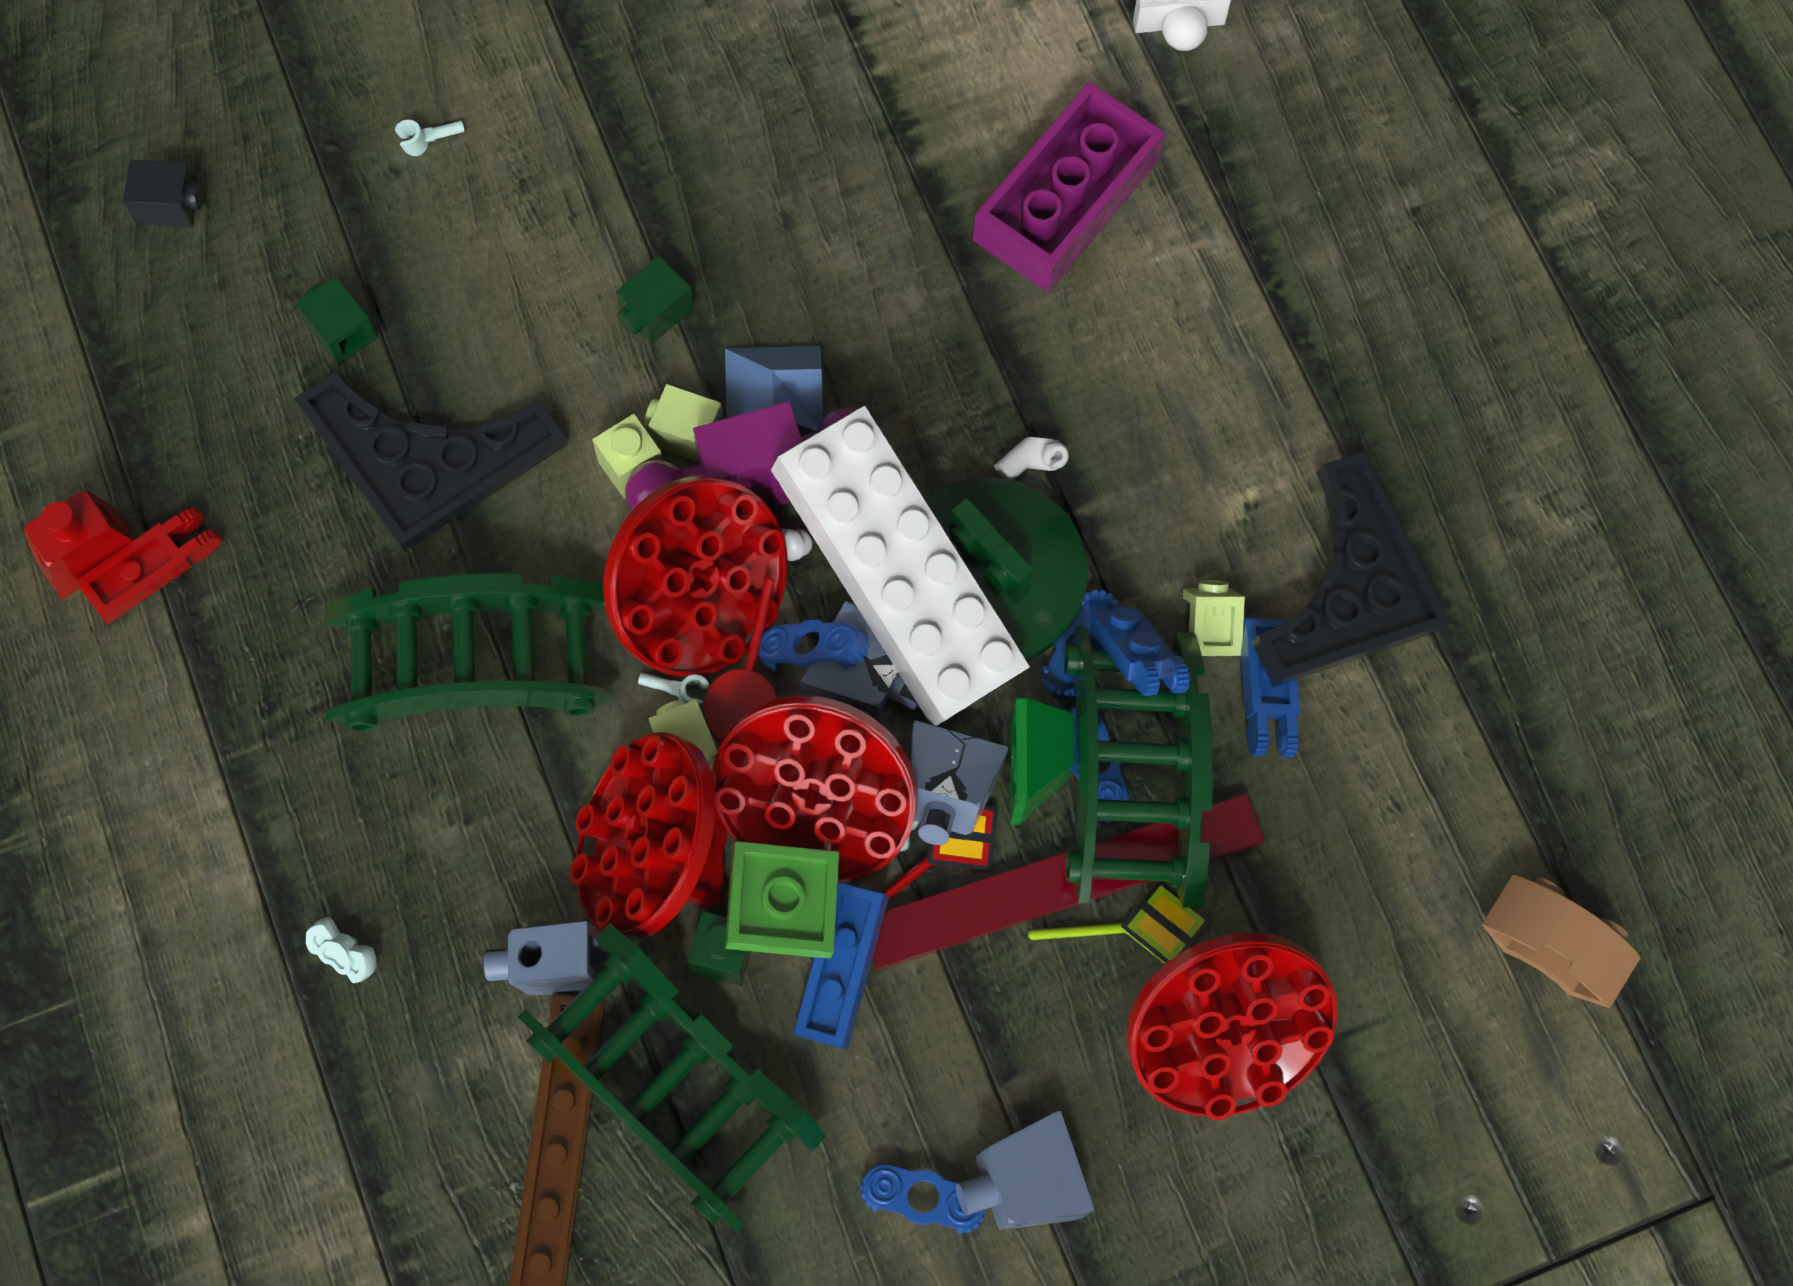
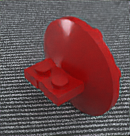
(692, 575)
(817, 780)
(653, 836)
(1231, 1024)

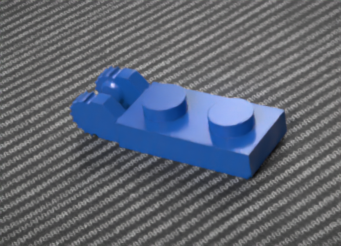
(1139, 650)
(1265, 701)

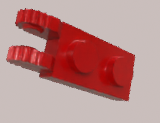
(146, 565)

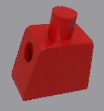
(75, 538)

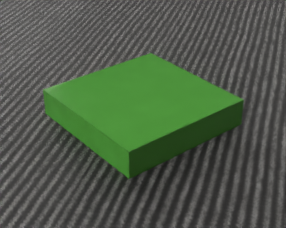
(782, 900)

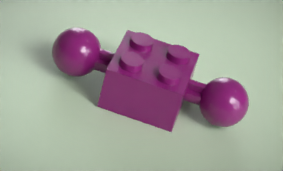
(735, 450)

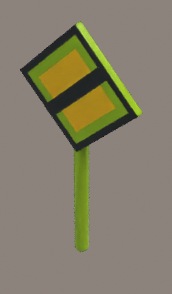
(1155, 924)

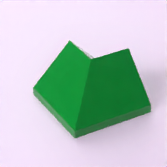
(1039, 755)

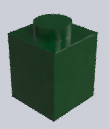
(654, 301)
(336, 320)
(709, 956)

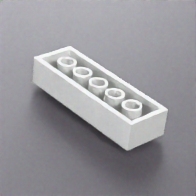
(898, 566)

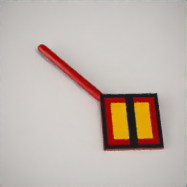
(961, 851)

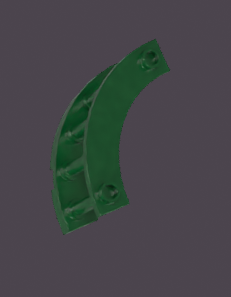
(462, 598)
(1188, 754)
(702, 1043)

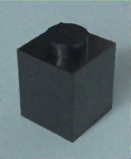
(162, 193)

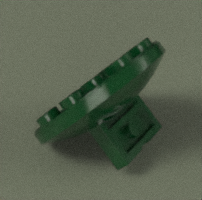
(1019, 555)

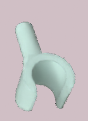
(419, 142)
(675, 687)

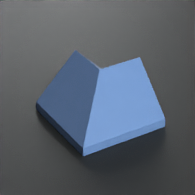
(774, 376)

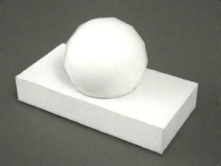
(1182, 21)

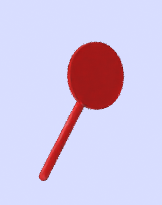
(740, 689)

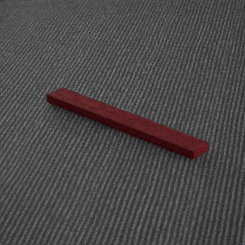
(1043, 889)

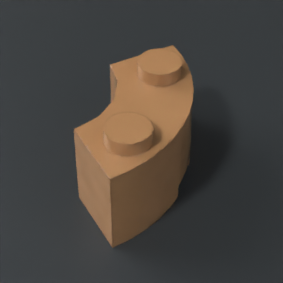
(1562, 940)

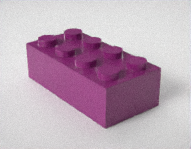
(1068, 187)

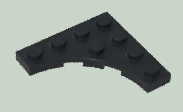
(419, 472)
(1370, 590)

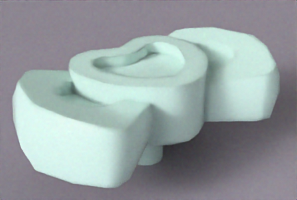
(340, 950)

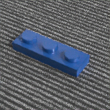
(839, 982)

